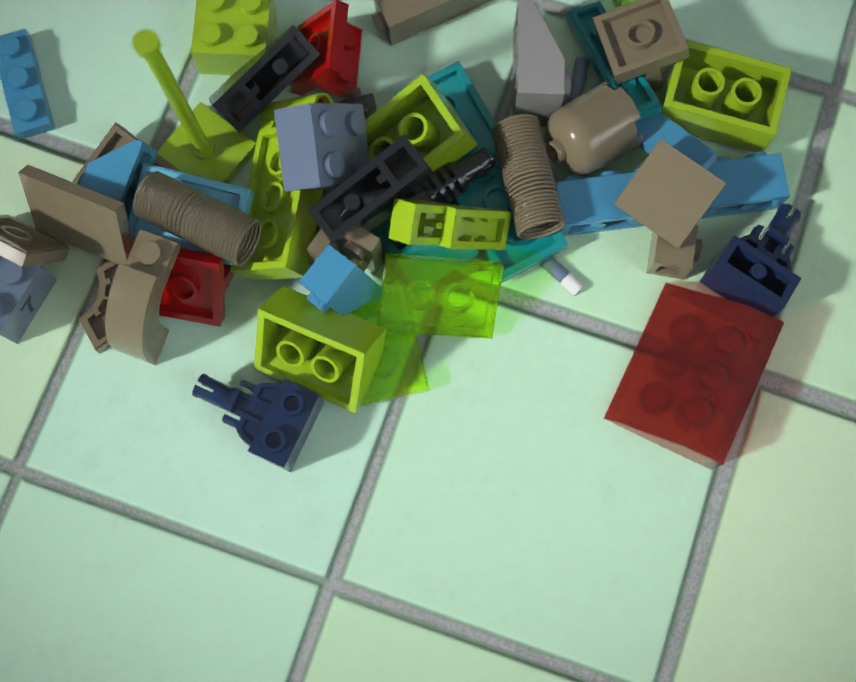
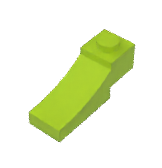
(448, 225)

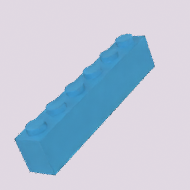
(751, 186)

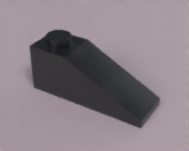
(263, 78)
(371, 189)

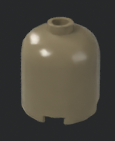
(593, 130)

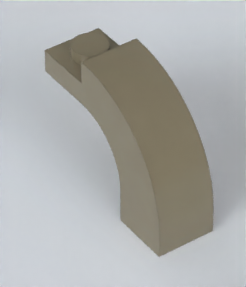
(136, 295)

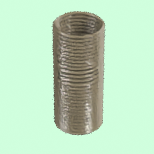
(527, 168)
(203, 219)

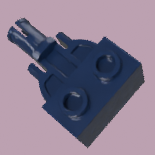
(754, 268)
(271, 420)

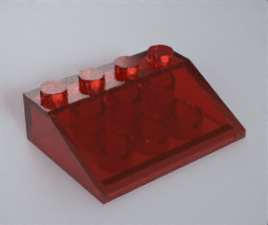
(694, 373)

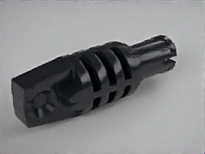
(453, 178)

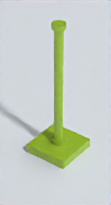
(203, 141)

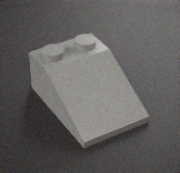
(538, 66)

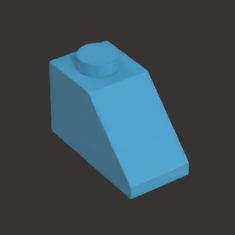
(118, 172)
(338, 283)

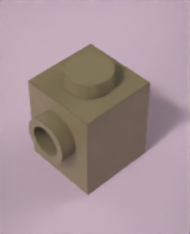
(673, 262)

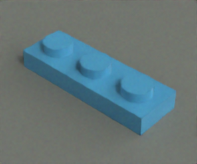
(24, 85)

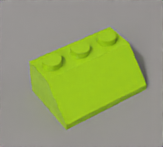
(317, 349)

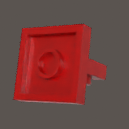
(339, 52)
(196, 288)

